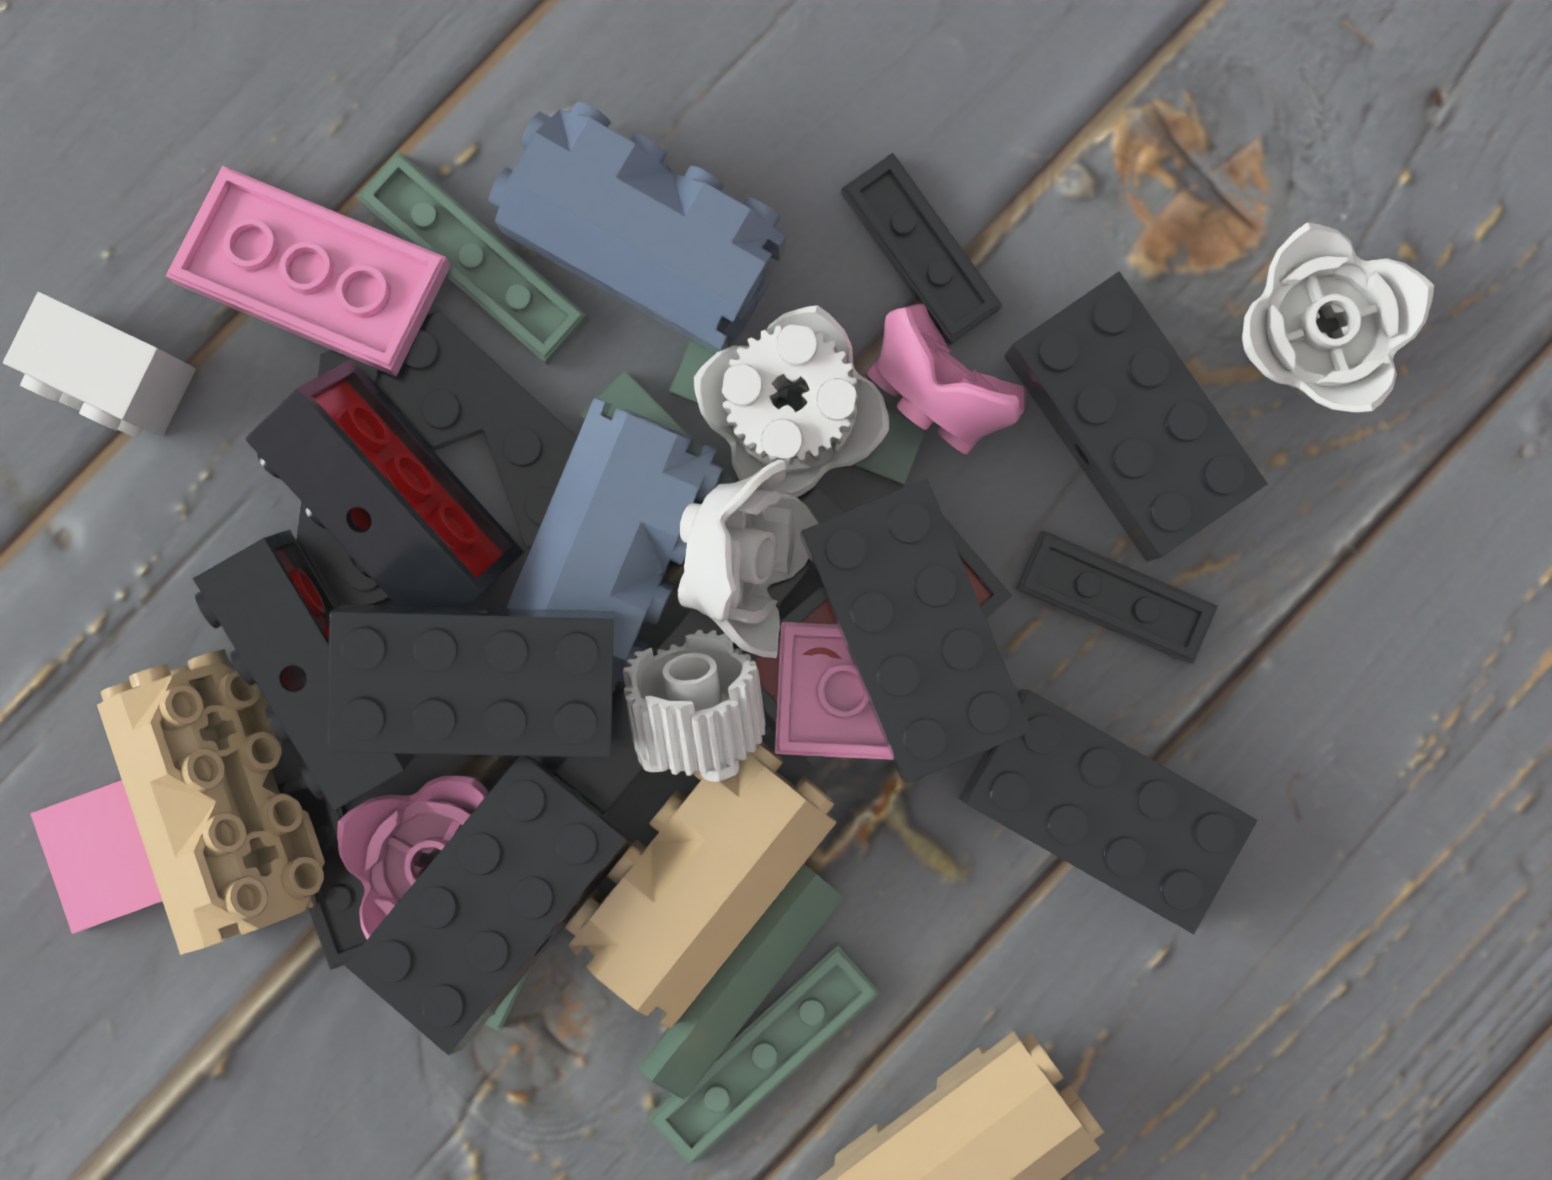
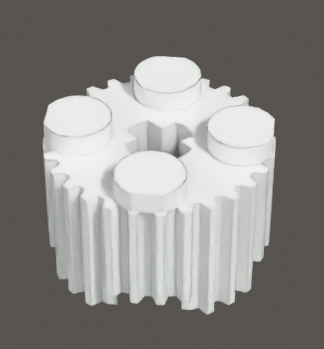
(796, 358)
(694, 707)

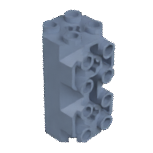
(636, 227)
(617, 524)

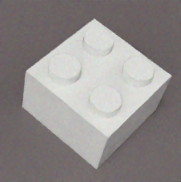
(97, 369)

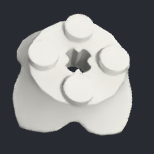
(1377, 310)
(866, 429)
(737, 549)

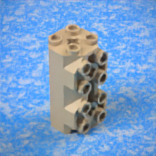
(207, 800)
(700, 883)
(985, 1121)

